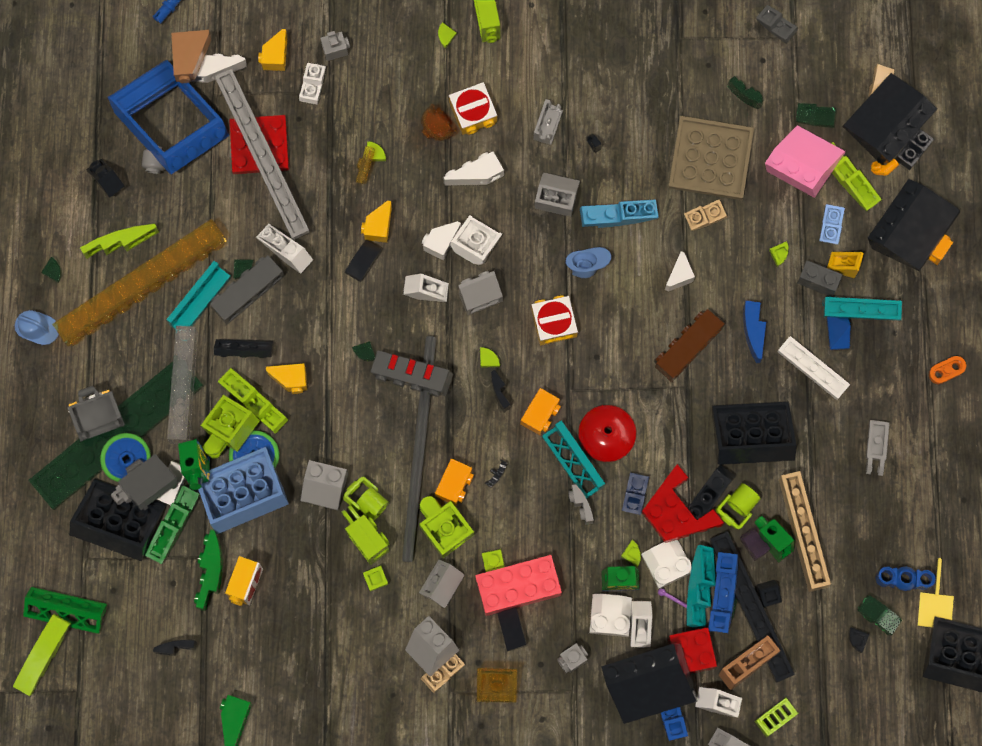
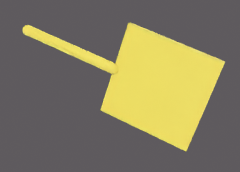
(934, 604)

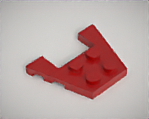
(670, 515)

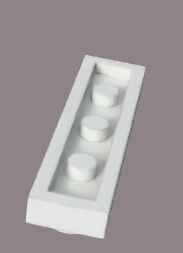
(813, 368)

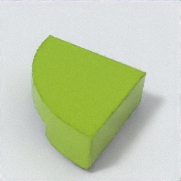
(446, 35)
(379, 154)
(779, 253)
(488, 358)
(632, 554)

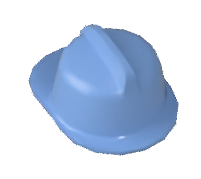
(587, 261)
(36, 327)

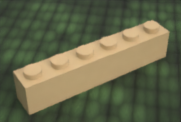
(804, 531)

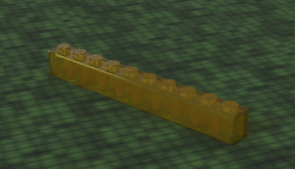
(139, 283)

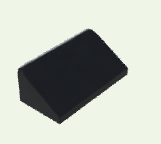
(511, 629)

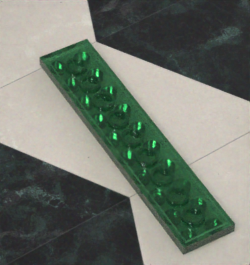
(82, 459)

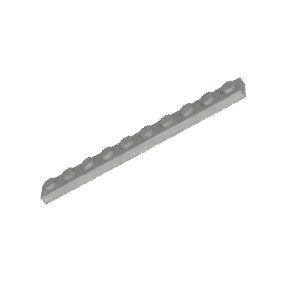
(262, 154)

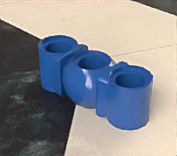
(914, 576)

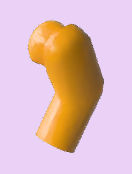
(884, 170)

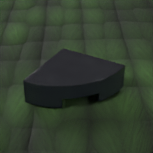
(593, 142)
(858, 639)

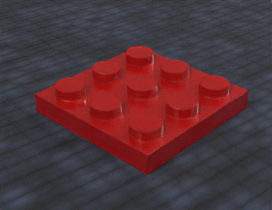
(275, 133)

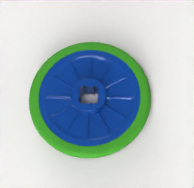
(255, 442)
(118, 447)

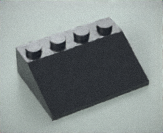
(889, 118)
(913, 225)
(753, 433)
(115, 526)
(954, 654)
(650, 683)

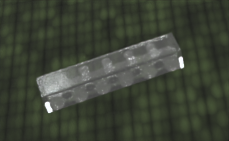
(182, 384)

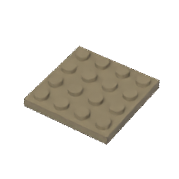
(711, 158)

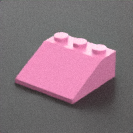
(804, 160)

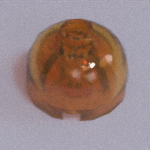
(436, 124)

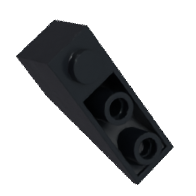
(711, 492)

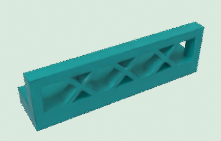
(199, 297)
(862, 308)
(579, 455)

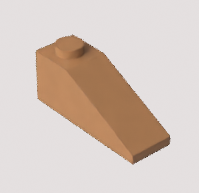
(748, 662)

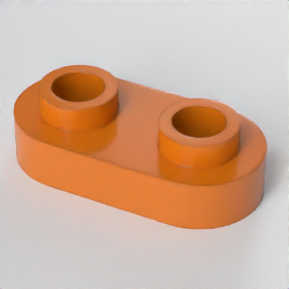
(946, 370)

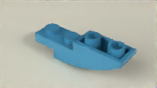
(619, 214)

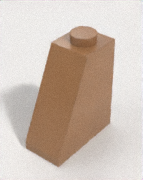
(188, 53)

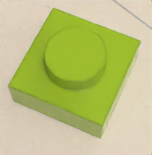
(493, 560)
(375, 578)

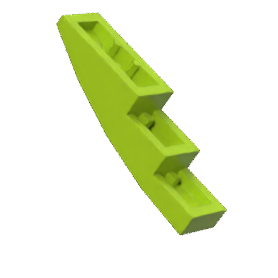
(855, 183)
(127, 238)
(252, 400)
(41, 654)

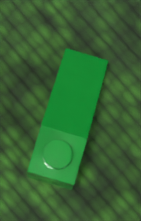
(234, 716)

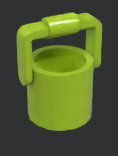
(742, 502)
(370, 503)

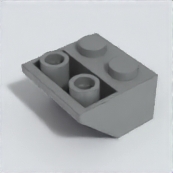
(556, 194)
(480, 292)

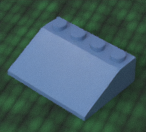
(242, 491)

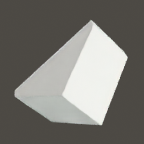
(681, 273)

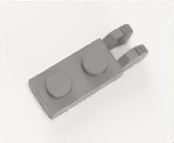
(877, 445)

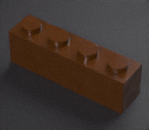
(689, 345)

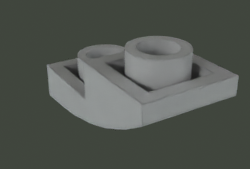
(579, 499)

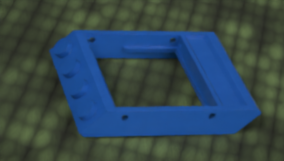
(148, 89)

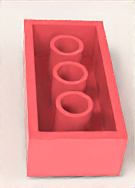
(518, 585)

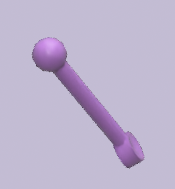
(661, 592)

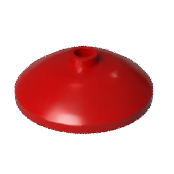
(606, 446)

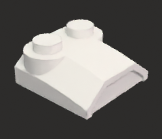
(474, 241)
(667, 563)
(610, 615)

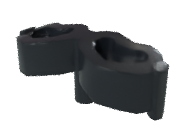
(497, 474)

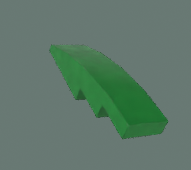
(173, 524)

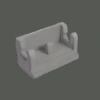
(547, 122)

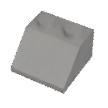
(323, 485)
(430, 646)

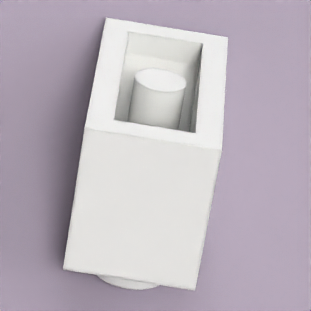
(439, 240)
(425, 288)
(641, 623)
(718, 702)

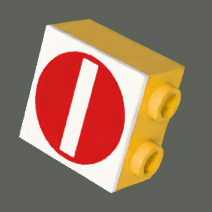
(473, 109)
(554, 320)
(243, 581)

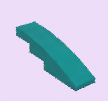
(701, 579)

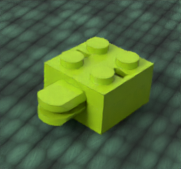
(228, 426)
(443, 526)
(365, 536)

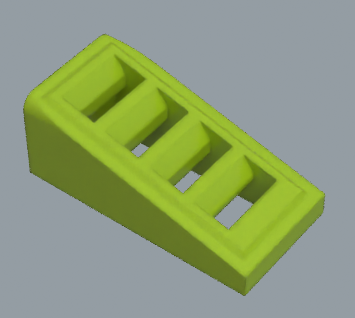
(762, 725)

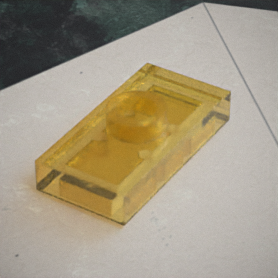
(364, 165)

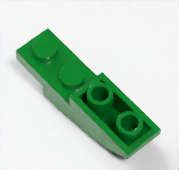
(212, 563)

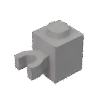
(335, 45)

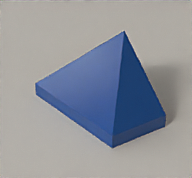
(838, 333)

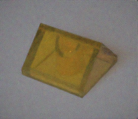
(496, 685)

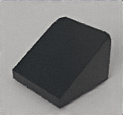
(769, 593)

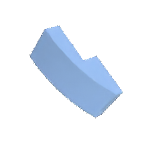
(831, 224)

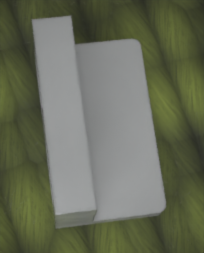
(442, 583)

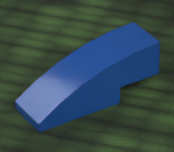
(754, 329)

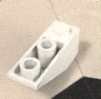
(218, 64)
(479, 172)
(285, 248)

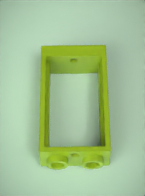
(488, 20)

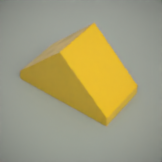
(845, 263)

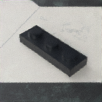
(243, 348)

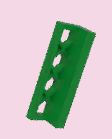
(64, 605)

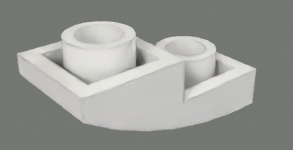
(312, 83)
(170, 496)

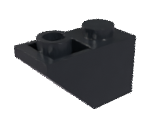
(105, 177)

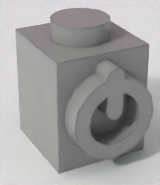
(572, 658)

